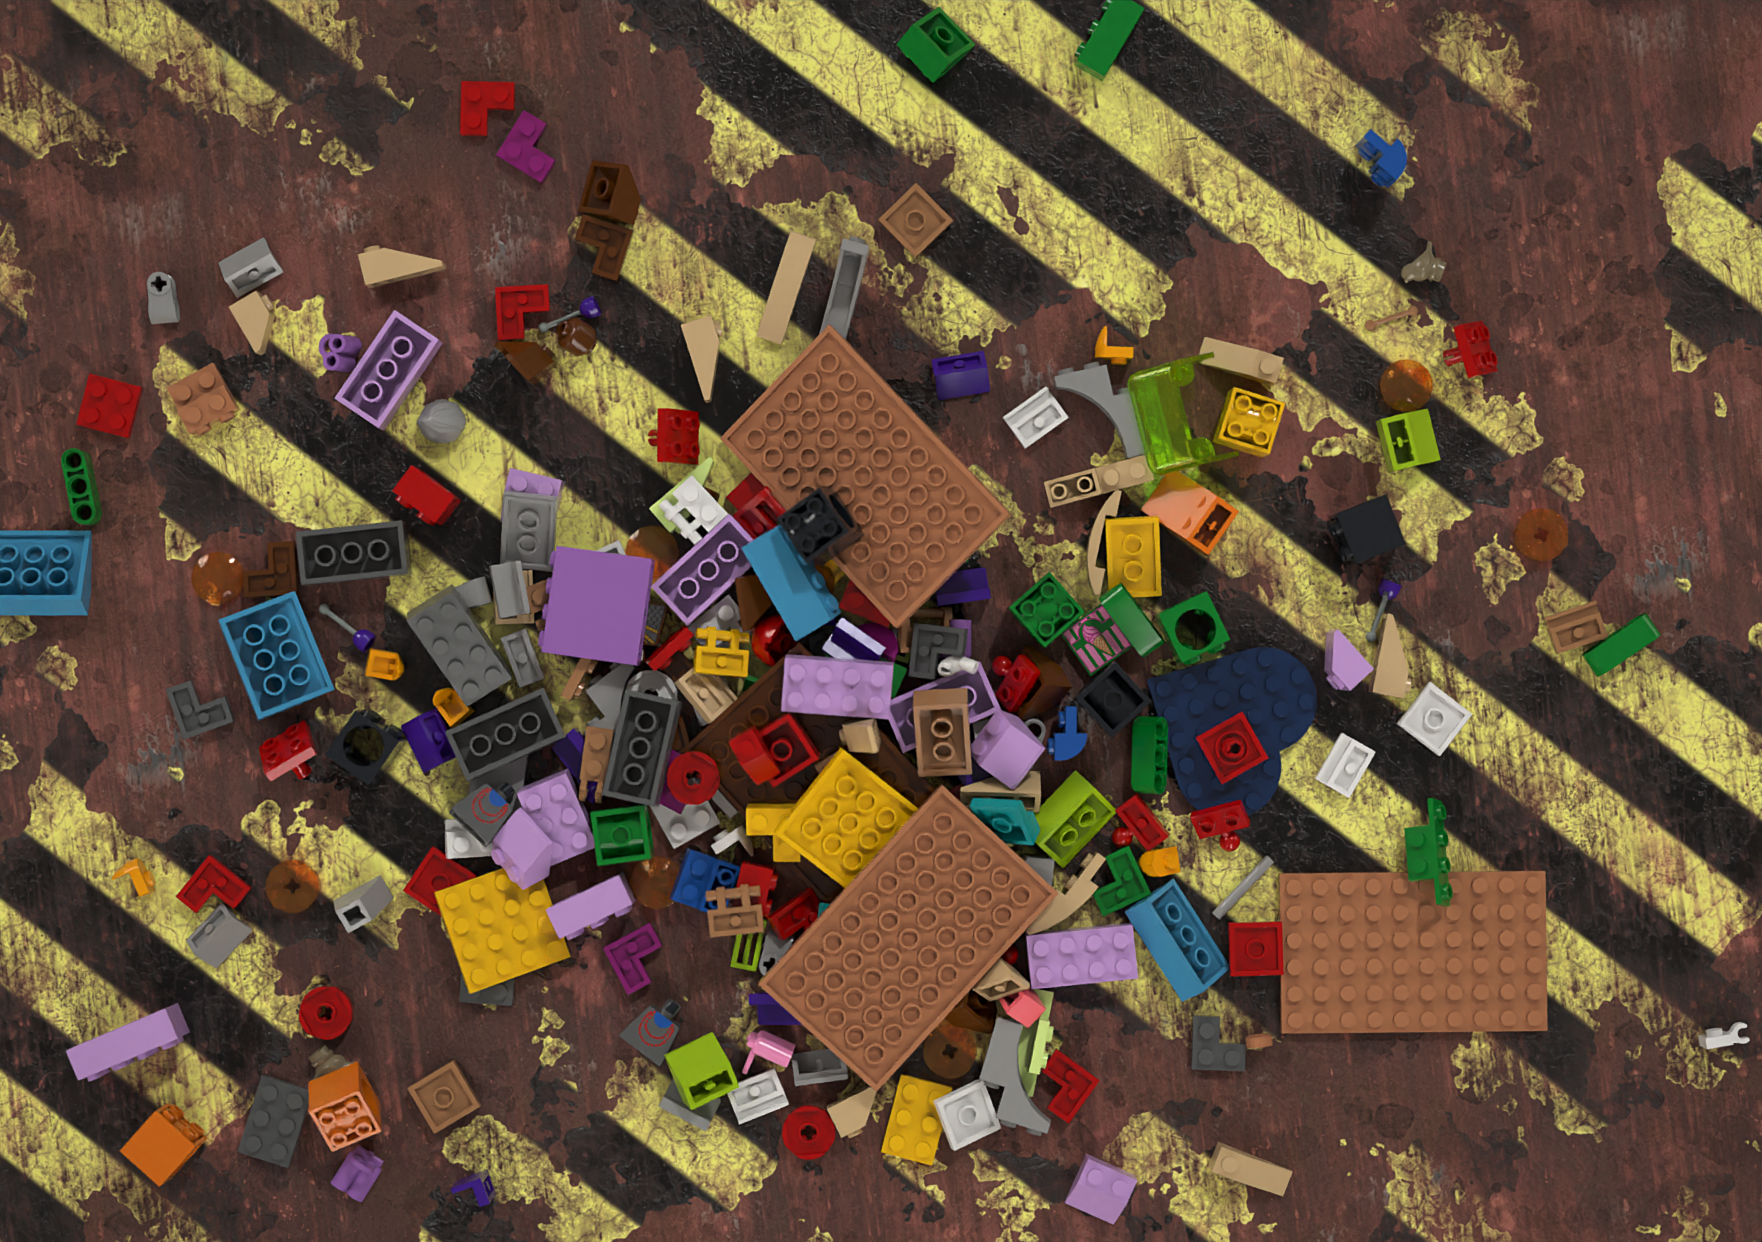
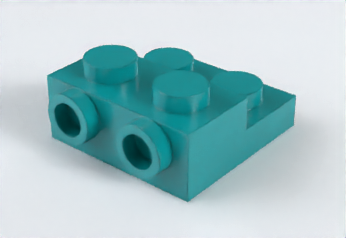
(1007, 820)

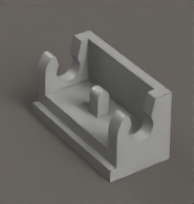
(817, 1067)

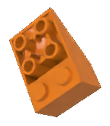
(1190, 511)

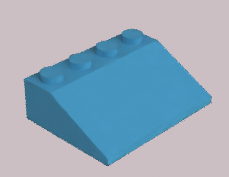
(45, 572)
(276, 655)

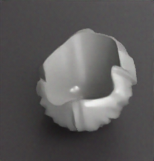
(441, 421)

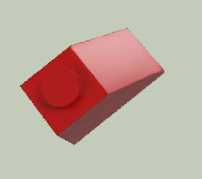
(754, 755)

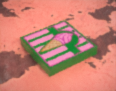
(1096, 639)

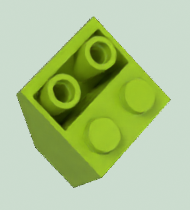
(1408, 440)
(701, 1071)

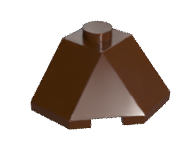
(528, 358)
(1049, 687)
(974, 1013)

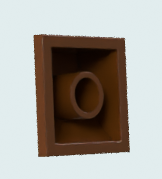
(610, 193)
(752, 600)

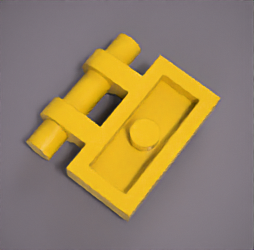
(721, 661)

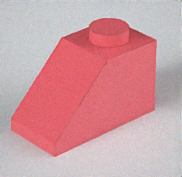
(1023, 1006)

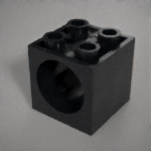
(820, 526)
(1366, 530)
(1112, 699)
(343, 750)

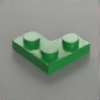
(1128, 883)

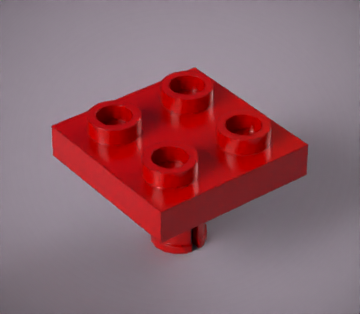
(1473, 350)
(676, 436)
(1231, 747)
(288, 752)

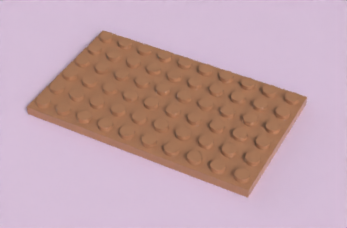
(849, 432)
(908, 938)
(1387, 959)

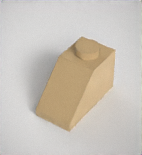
(255, 319)
(1000, 981)
(852, 1111)

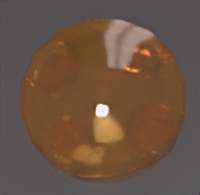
(1406, 385)
(655, 544)
(217, 578)
(654, 881)

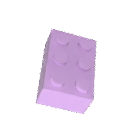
(558, 812)
(591, 906)

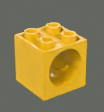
(1248, 422)

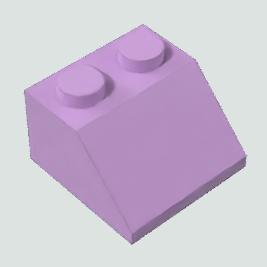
(533, 483)
(1343, 662)
(1006, 748)
(522, 850)
(1101, 1189)

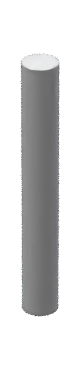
(1243, 887)

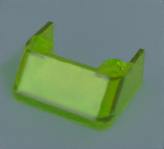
(1164, 421)

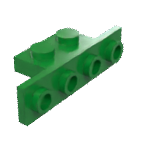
(1427, 853)

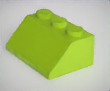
(1071, 818)

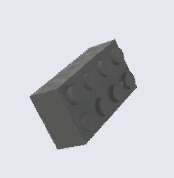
(354, 553)
(459, 645)
(505, 734)
(642, 748)

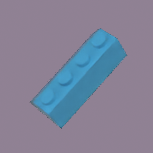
(791, 583)
(1177, 940)

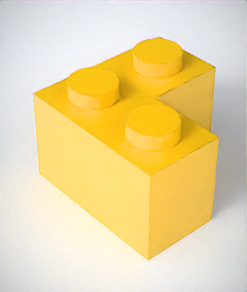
(763, 820)

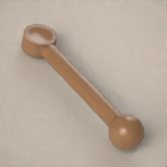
(1370, 324)

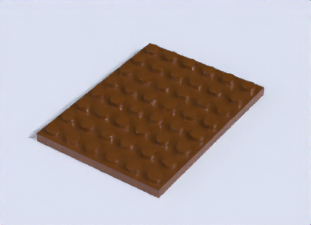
(763, 705)

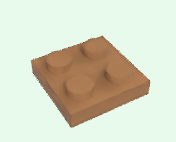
(915, 220)
(444, 1096)

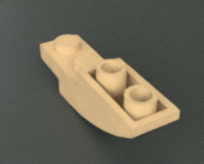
(1098, 481)
(1078, 892)

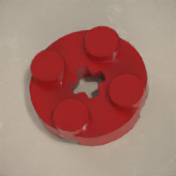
(678, 782)
(332, 998)
(798, 1143)

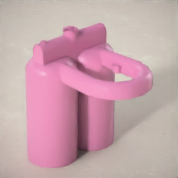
(768, 1047)

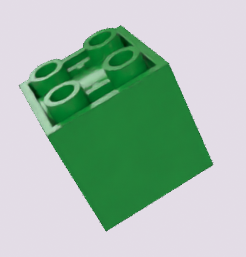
(1046, 610)
(1168, 622)
(622, 834)

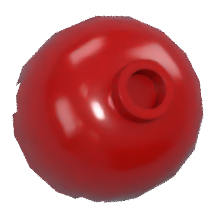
(771, 639)

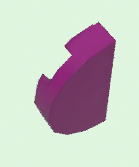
(884, 637)

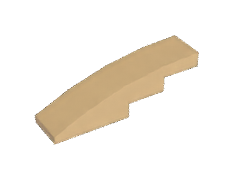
(786, 287)

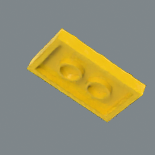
(1134, 555)
(914, 1121)

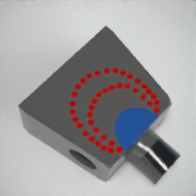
(484, 811)
(654, 1030)

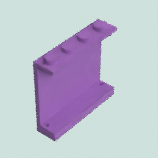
(597, 605)

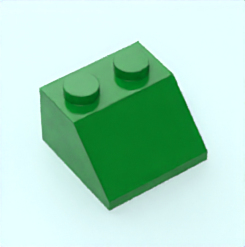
(935, 44)

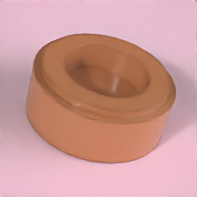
(1258, 1040)

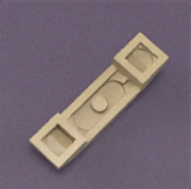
(1094, 574)

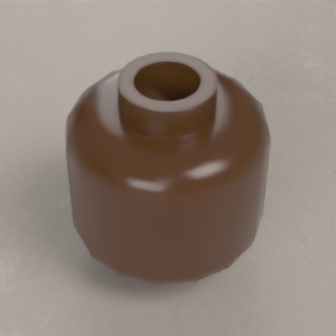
(576, 337)

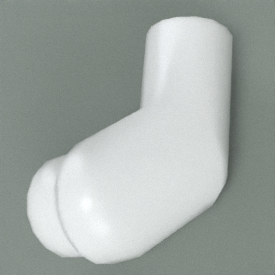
(955, 664)

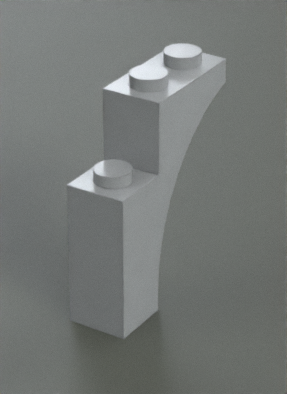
(846, 285)
(1095, 386)
(608, 695)
(1002, 1069)

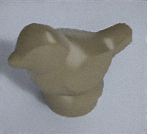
(1424, 267)
(326, 1061)

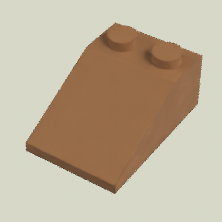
(942, 732)

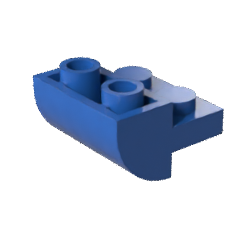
(1388, 160)
(1069, 742)
(702, 874)

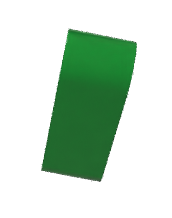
(72, 477)
(1131, 620)
(1621, 644)
(1149, 754)

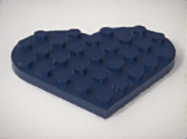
(1271, 692)

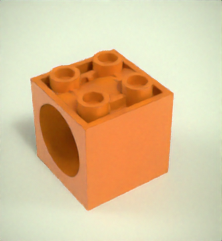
(344, 1106)
(164, 1143)

